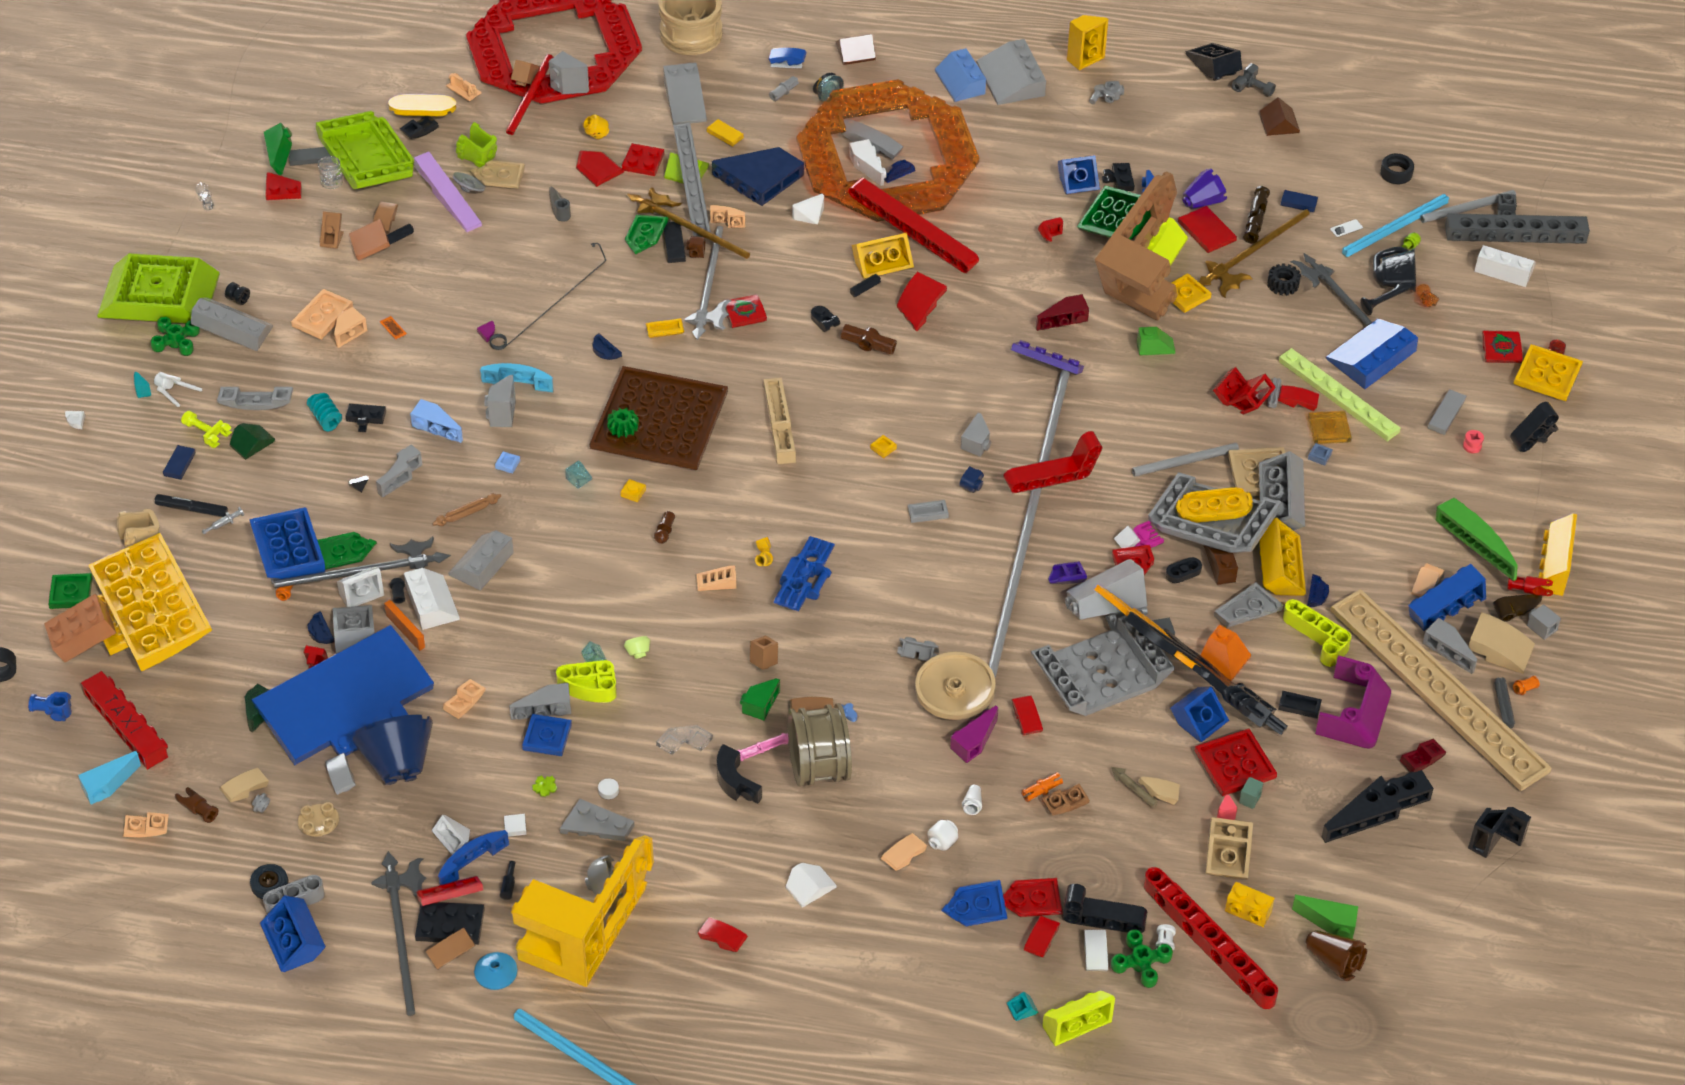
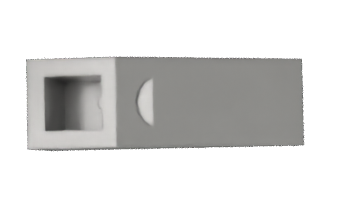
(547, 701)

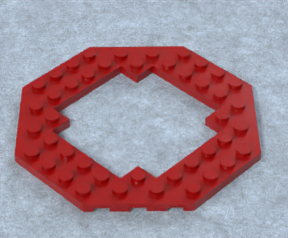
(494, 65)

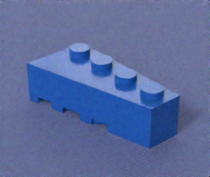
(1449, 597)

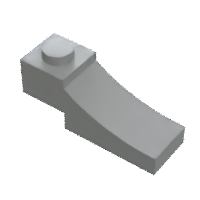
(401, 472)

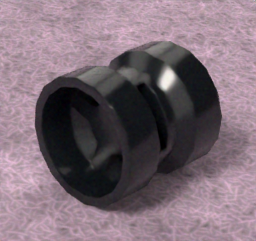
(237, 293)

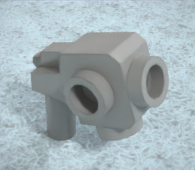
(1110, 91)

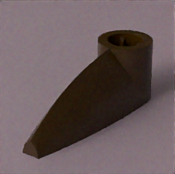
(1512, 606)

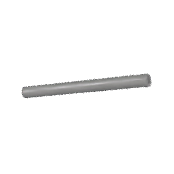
(1462, 207)
(1182, 460)

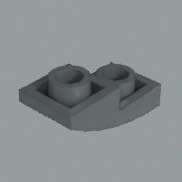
(1506, 204)

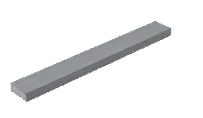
(691, 176)

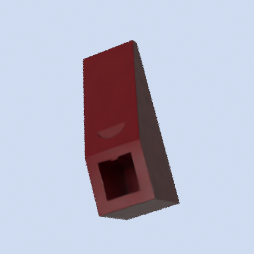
(1065, 312)

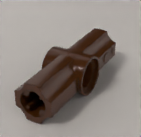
(868, 339)

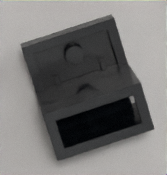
(1507, 823)

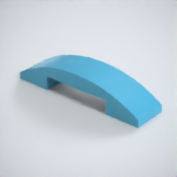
(522, 373)

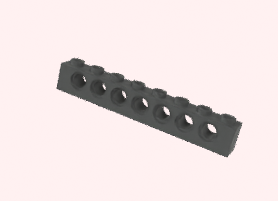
(1517, 228)

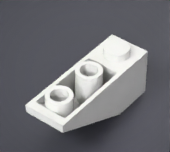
(865, 160)

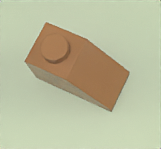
(524, 72)

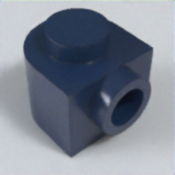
(972, 479)

